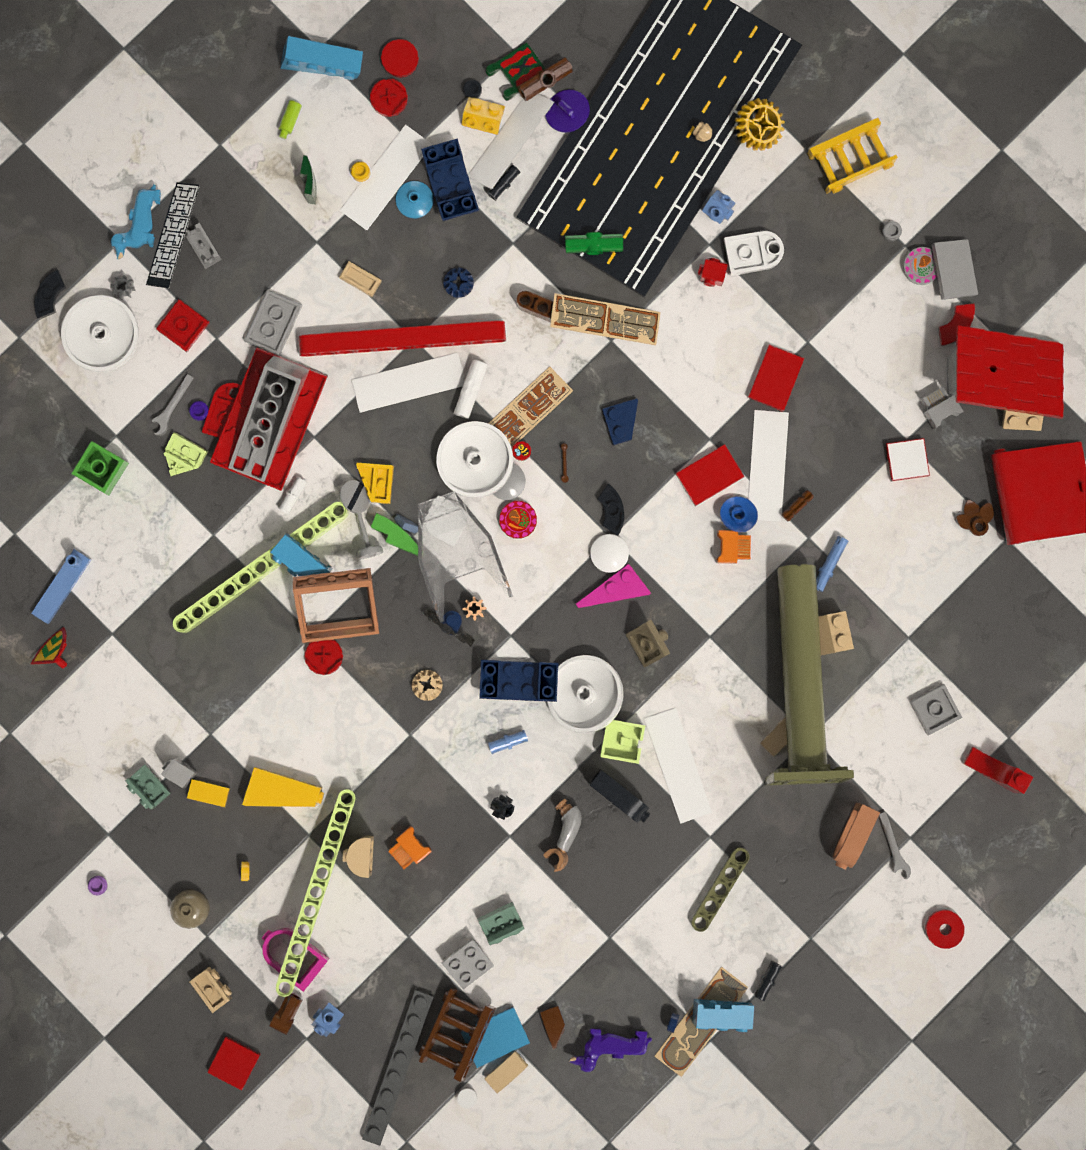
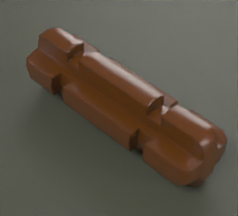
(801, 502)

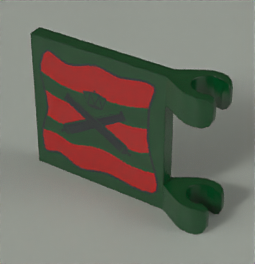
(517, 68)

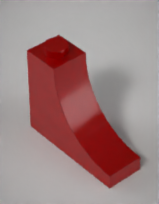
(999, 772)

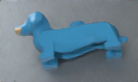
(141, 223)

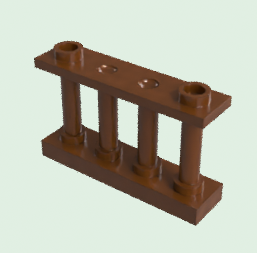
(475, 1032)

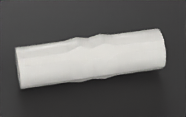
(470, 389)

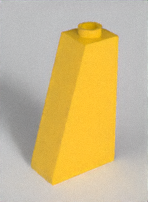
(279, 790)

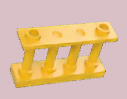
(853, 137)

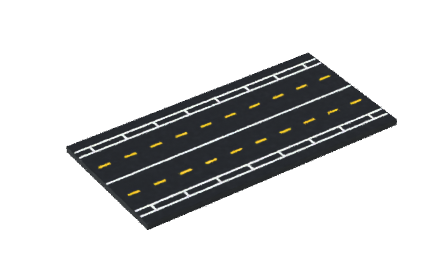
(636, 155)

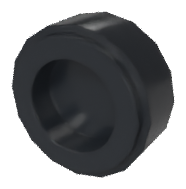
(472, 89)

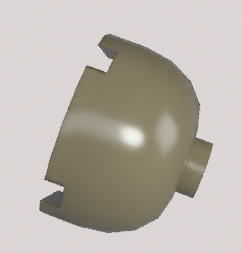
(189, 909)

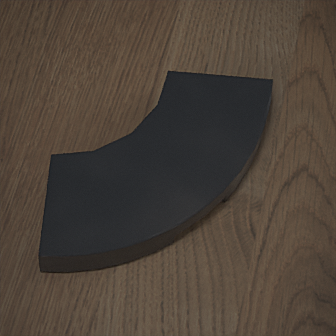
(47, 294)
(613, 510)

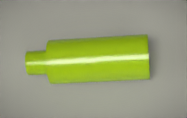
(289, 118)

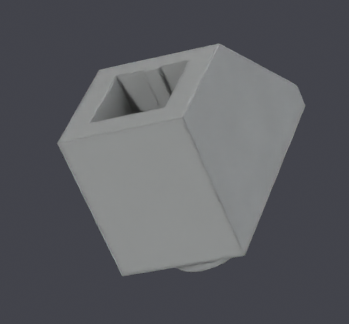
(178, 772)

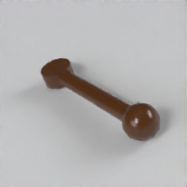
(565, 478)

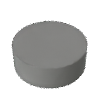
(892, 231)

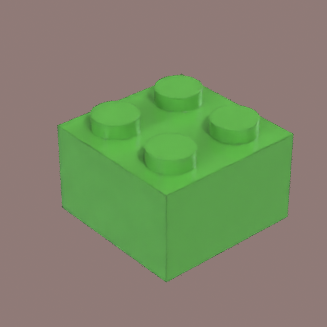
(100, 468)

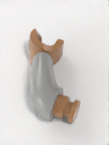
(571, 824)

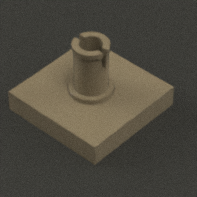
(648, 643)

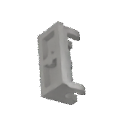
(202, 246)

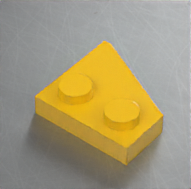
(377, 481)

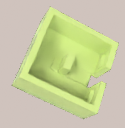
(621, 741)

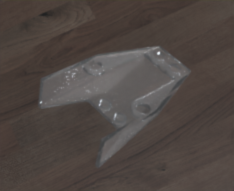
(452, 546)

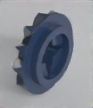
(464, 289)

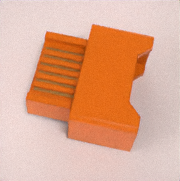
(733, 547)
(409, 849)

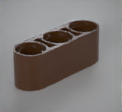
(535, 301)

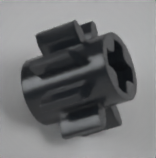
(502, 807)

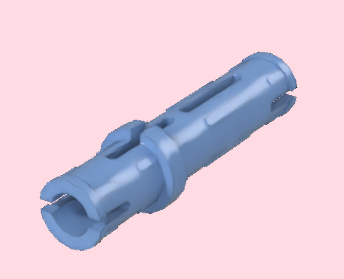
(826, 570)

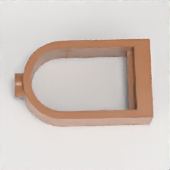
(854, 836)

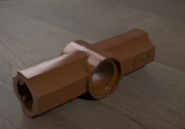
(554, 73)

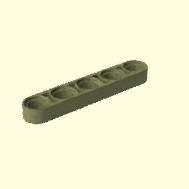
(719, 899)

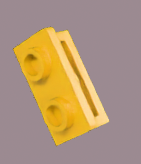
(482, 115)

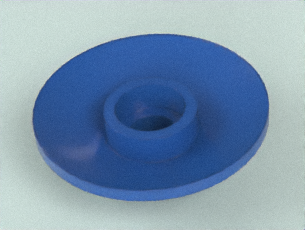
(741, 507)

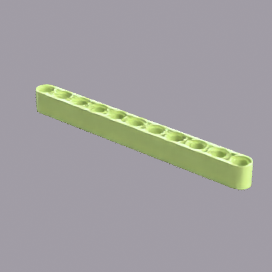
(251, 569)
(316, 902)

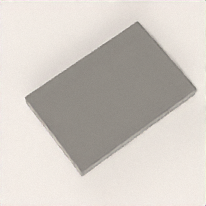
(954, 269)
(273, 322)

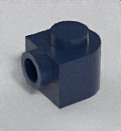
(454, 620)

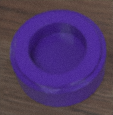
(199, 411)

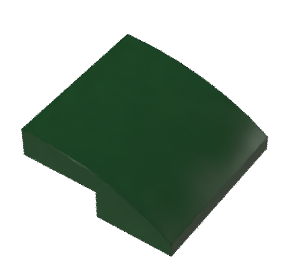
(309, 179)

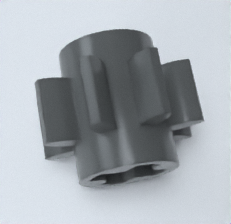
(118, 290)

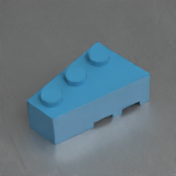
(297, 558)
(723, 1015)

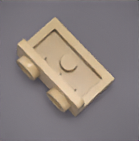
(1021, 421)
(211, 989)

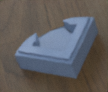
(406, 524)

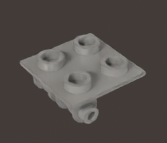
(467, 964)

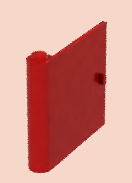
(1041, 491)

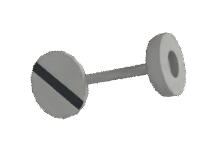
(356, 500)

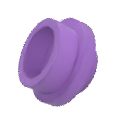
(97, 885)

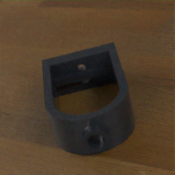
(620, 797)

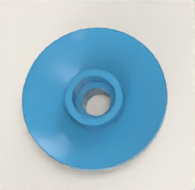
(416, 208)

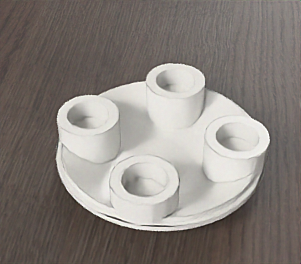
(609, 553)

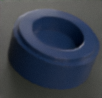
(673, 1022)

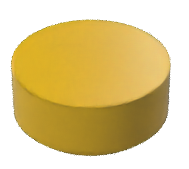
(360, 171)
(244, 871)

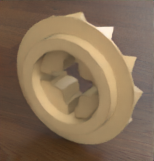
(429, 694)

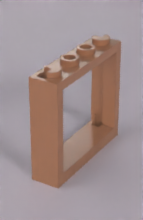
(332, 582)

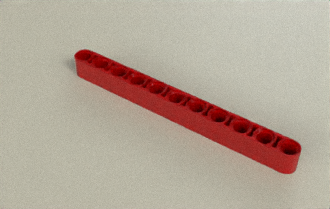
(402, 338)

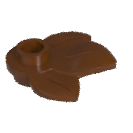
(974, 514)

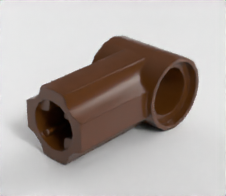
(285, 1016)

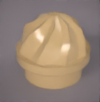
(703, 132)

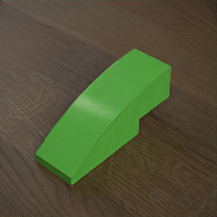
(396, 535)

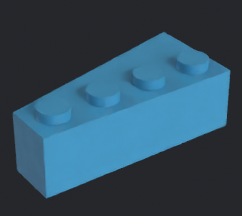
(321, 58)

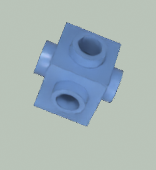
(719, 207)
(327, 1020)

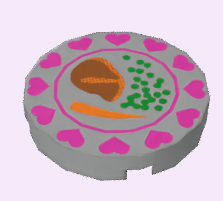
(920, 266)

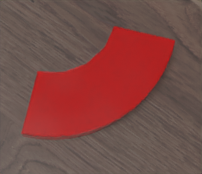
(962, 316)

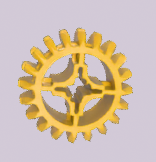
(764, 111)

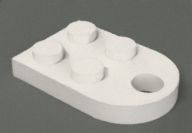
(751, 252)

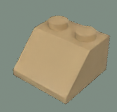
(834, 633)

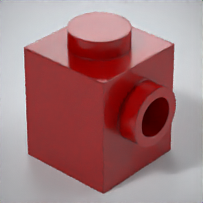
(712, 272)

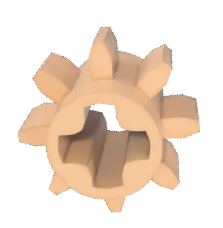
(470, 604)

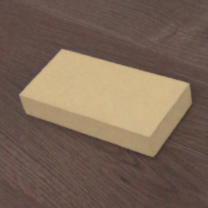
(360, 279)

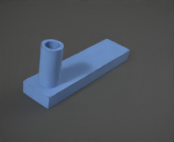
(61, 586)

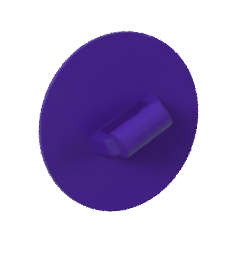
(568, 111)

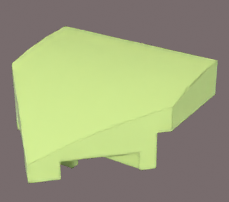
(183, 454)

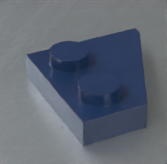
(621, 421)

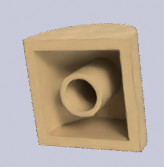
(360, 856)

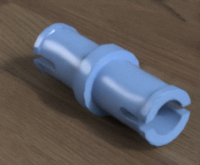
(507, 742)

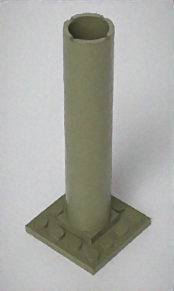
(803, 682)

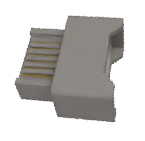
(940, 406)

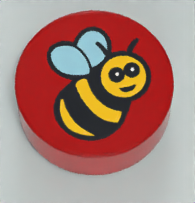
(521, 451)

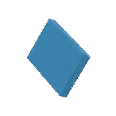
(501, 1037)

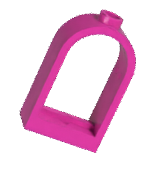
(312, 971)

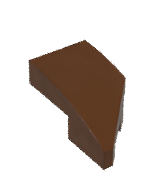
(553, 1024)

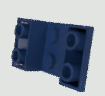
(449, 180)
(518, 681)

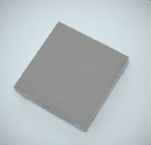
(936, 709)

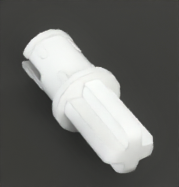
(292, 495)

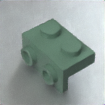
(147, 787)
(501, 923)

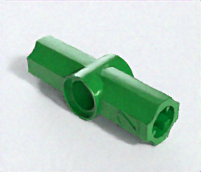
(594, 243)

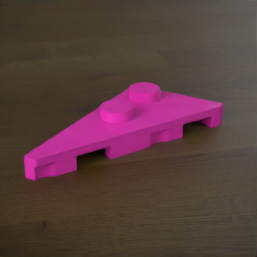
(620, 586)

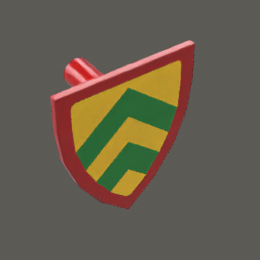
(52, 650)

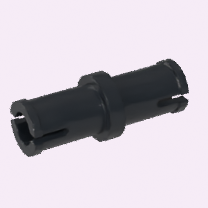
(504, 182)
(768, 980)

